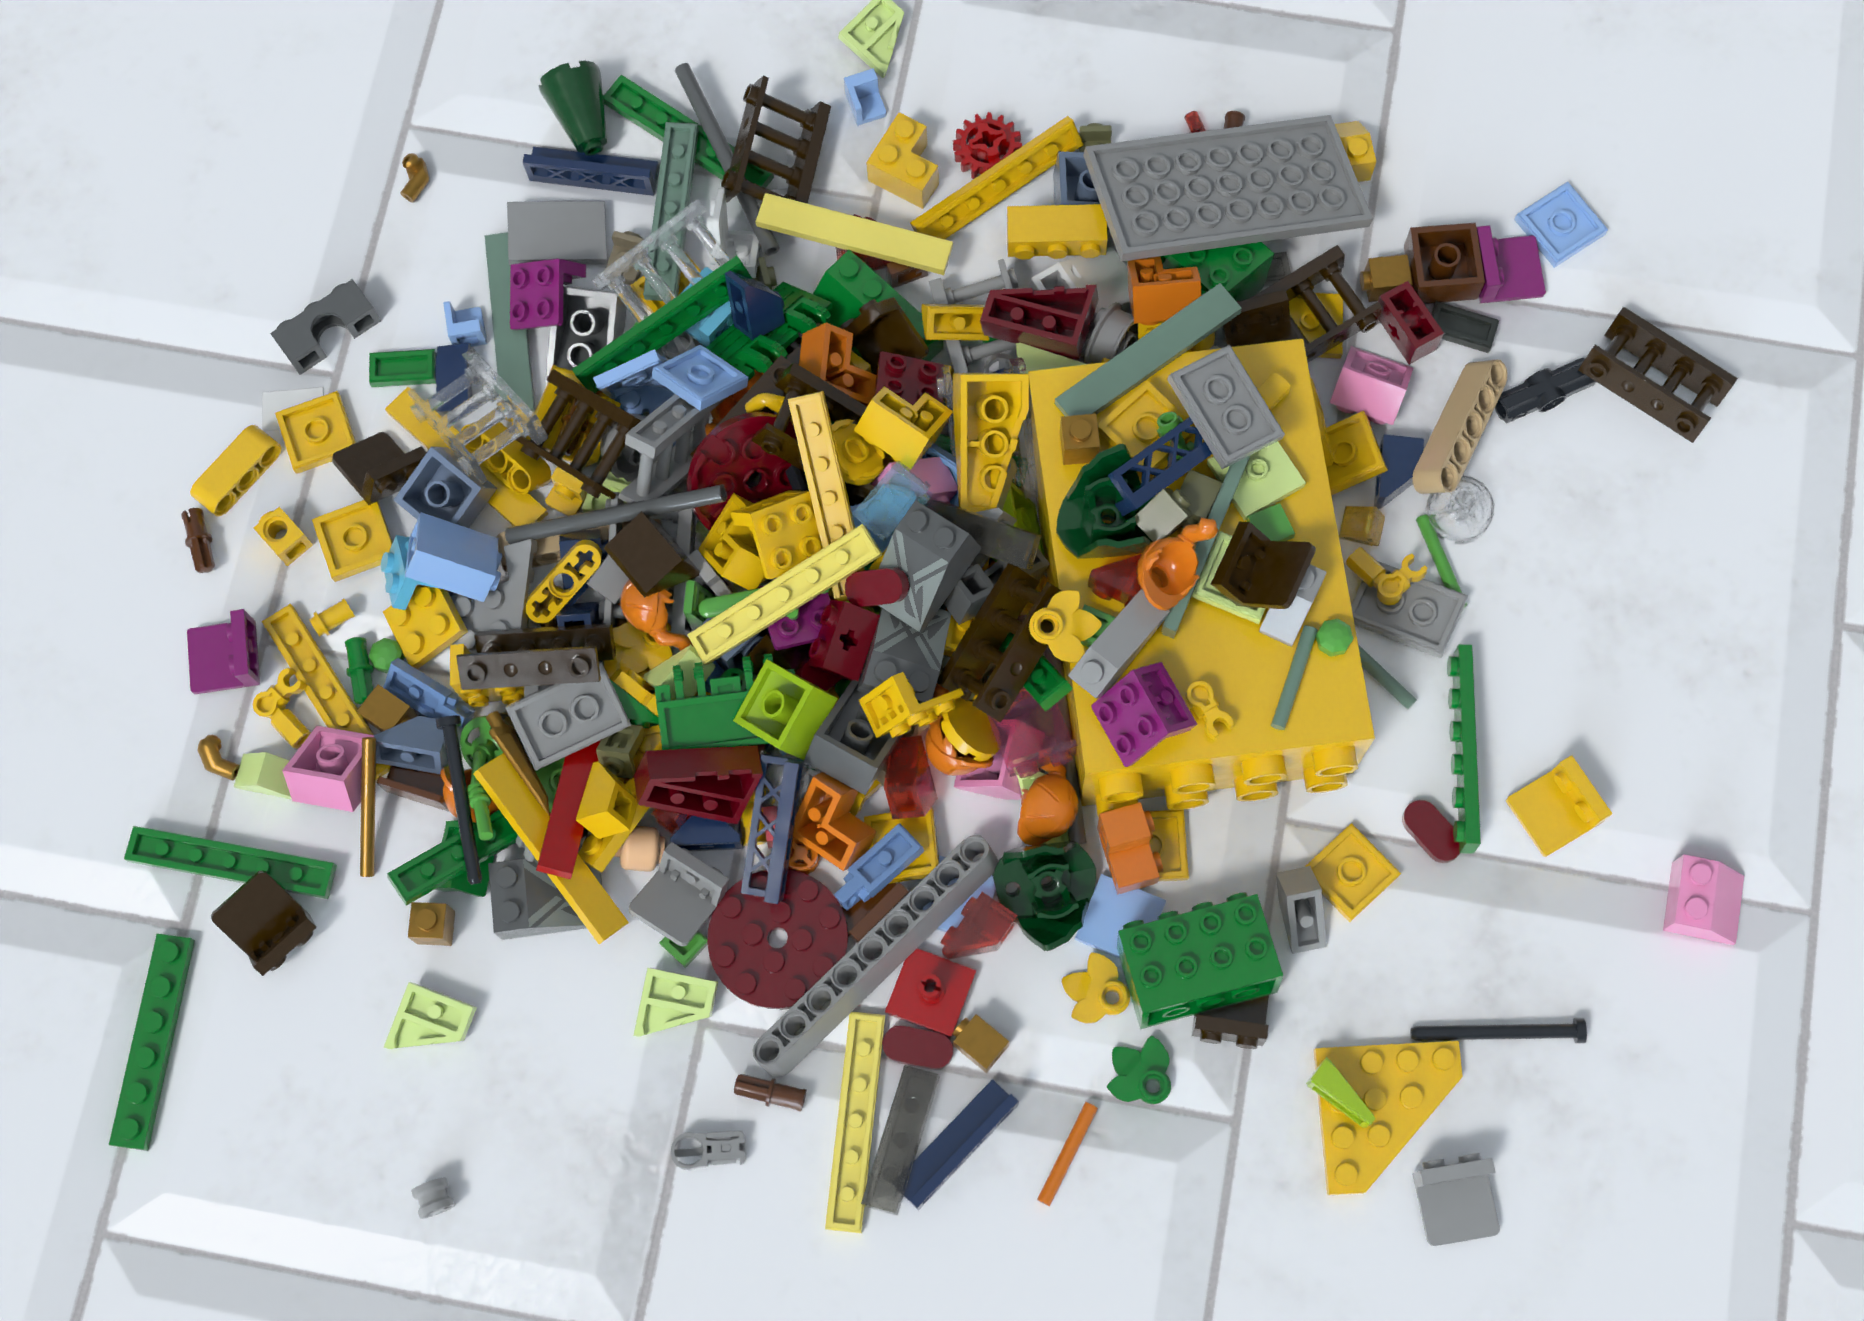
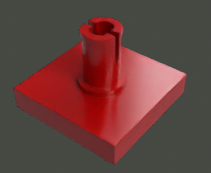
(931, 992)

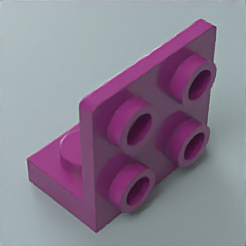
(1509, 267)
(538, 292)
(803, 630)
(224, 655)
(1142, 712)

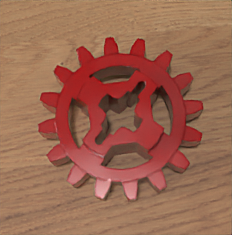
(988, 133)

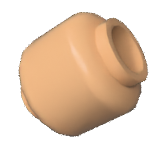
(642, 849)

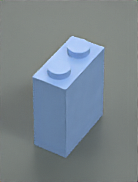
(453, 557)

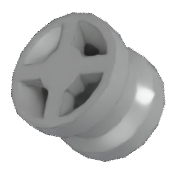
(433, 1198)

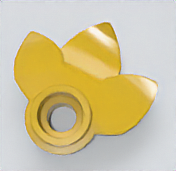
(1069, 624)
(639, 648)
(1091, 988)

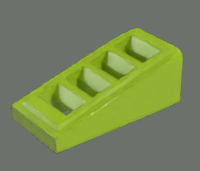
(1335, 1089)

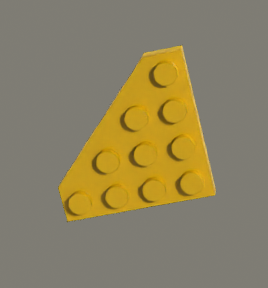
(1400, 1089)

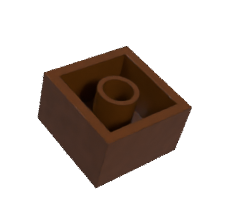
(1445, 262)

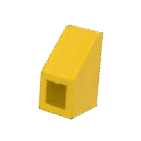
(606, 804)

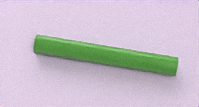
(1438, 554)

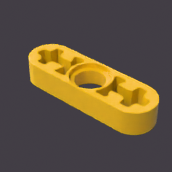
(540, 593)

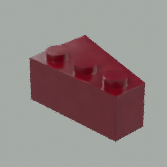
(1043, 319)
(699, 781)

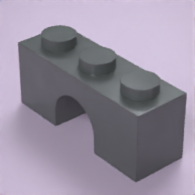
(342, 307)
(977, 584)

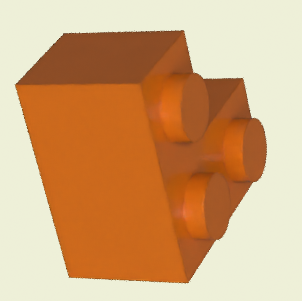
(1160, 292)
(828, 354)
(827, 825)
(1126, 846)

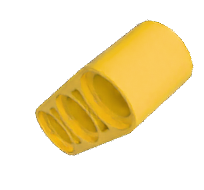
(511, 465)
(235, 470)

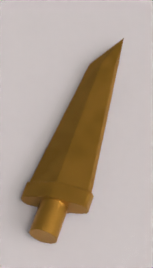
(510, 745)

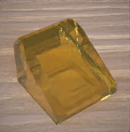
(1362, 525)

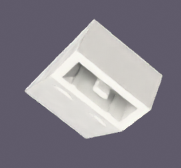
(1077, 272)

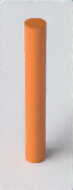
(1067, 1154)

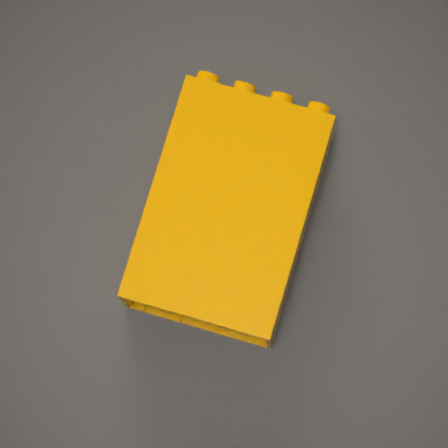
(1246, 669)

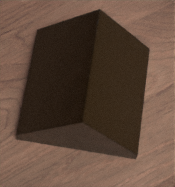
(650, 556)

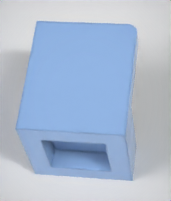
(864, 97)
(465, 325)

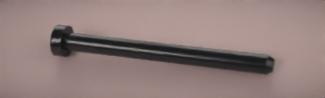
(449, 725)
(1576, 1030)

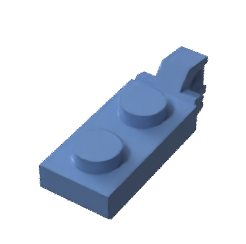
(425, 693)
(879, 866)

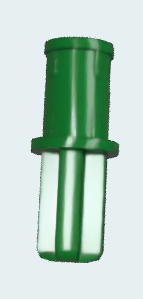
(359, 668)

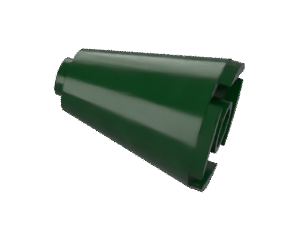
(578, 104)

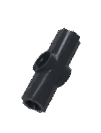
(1542, 391)

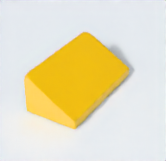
(952, 322)

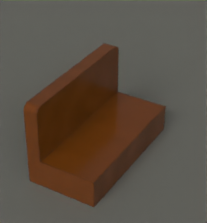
(415, 785)
(867, 914)

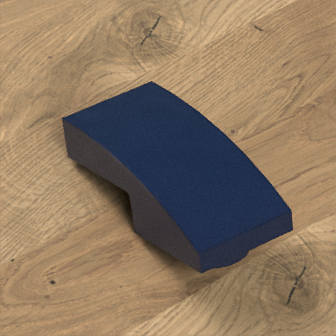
(449, 367)

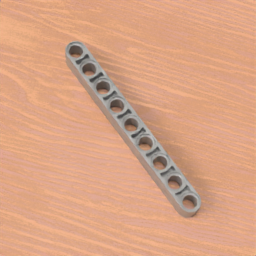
(871, 972)

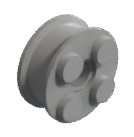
(1112, 334)

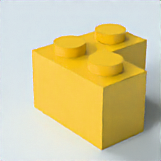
(899, 165)
(903, 428)
(733, 548)

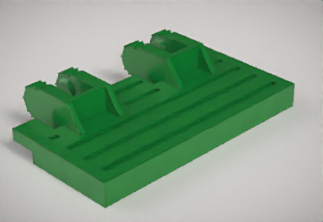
(800, 315)
(704, 718)

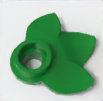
(1137, 1069)

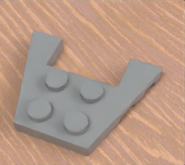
(507, 604)

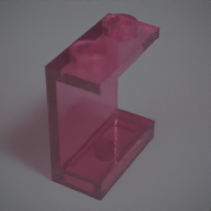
(1032, 737)

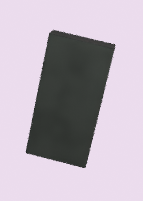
(1465, 326)

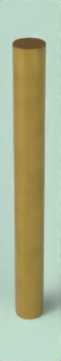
(368, 785)

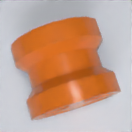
(800, 852)

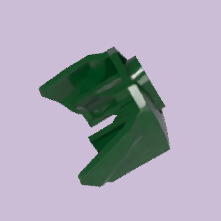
(1092, 502)
(1049, 911)

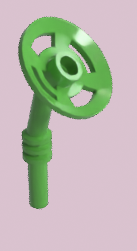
(481, 751)

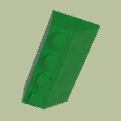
(852, 284)

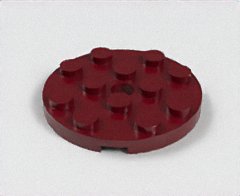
(731, 457)
(768, 974)

